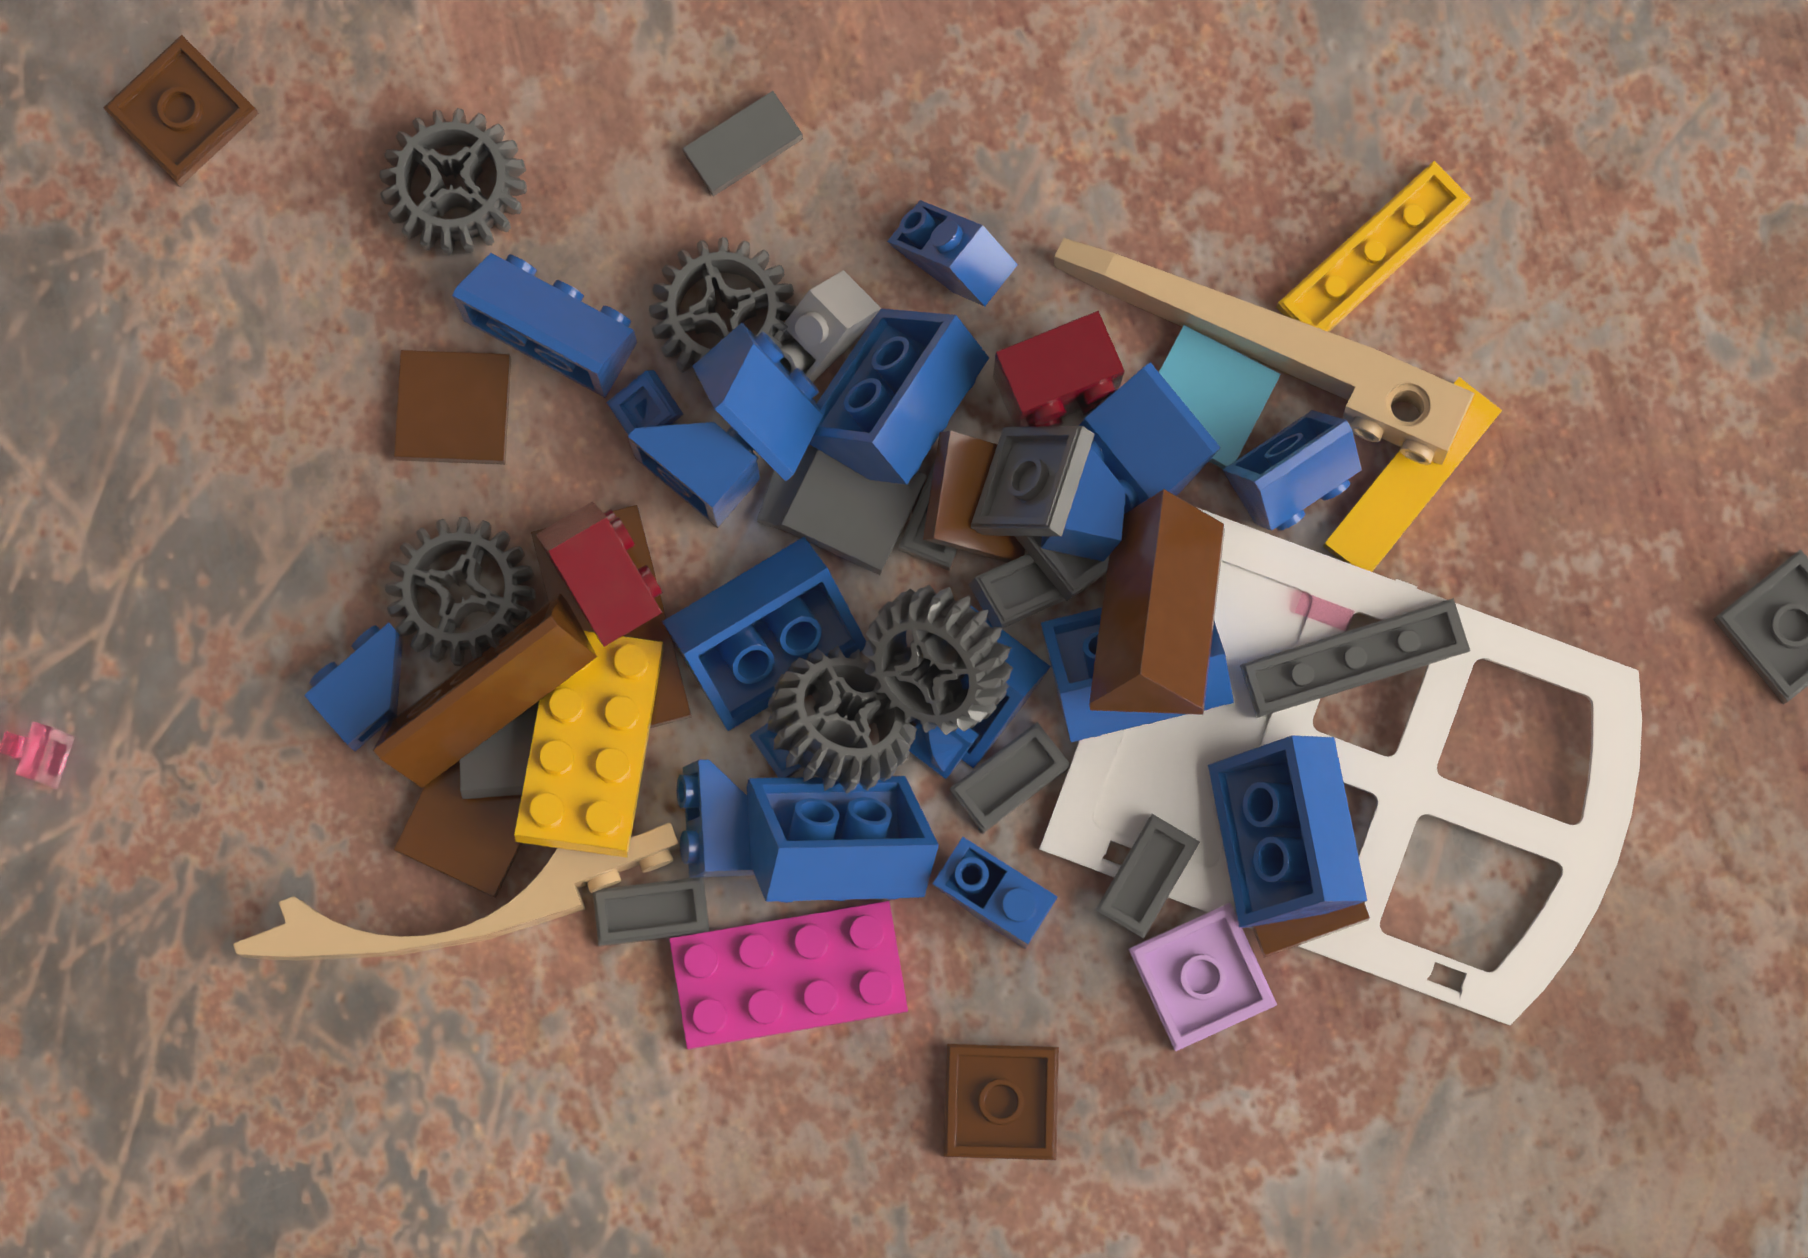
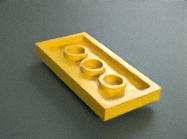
(591, 751)

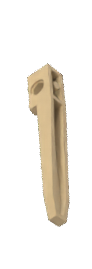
(1326, 360)

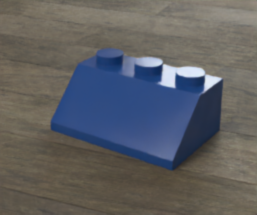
(546, 321)
(897, 393)
(758, 626)
(1072, 654)
(1287, 831)
(838, 843)

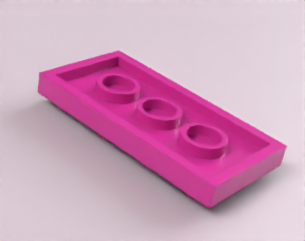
(788, 975)

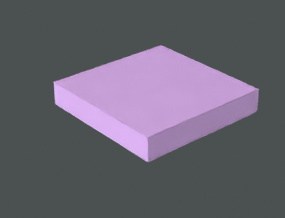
(1202, 976)

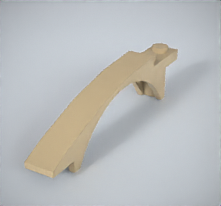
(548, 897)

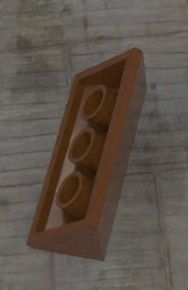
(1159, 610)
(486, 694)

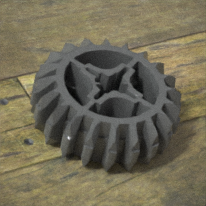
(467, 162)
(747, 302)
(469, 569)
(945, 646)
(836, 738)

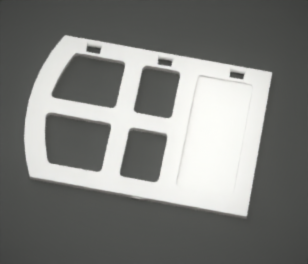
(1165, 770)

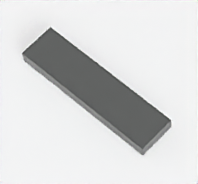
(1355, 658)

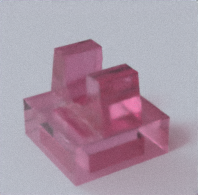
(1324, 611)
(40, 755)

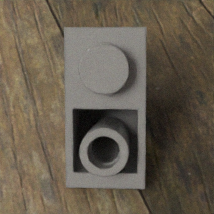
(826, 325)

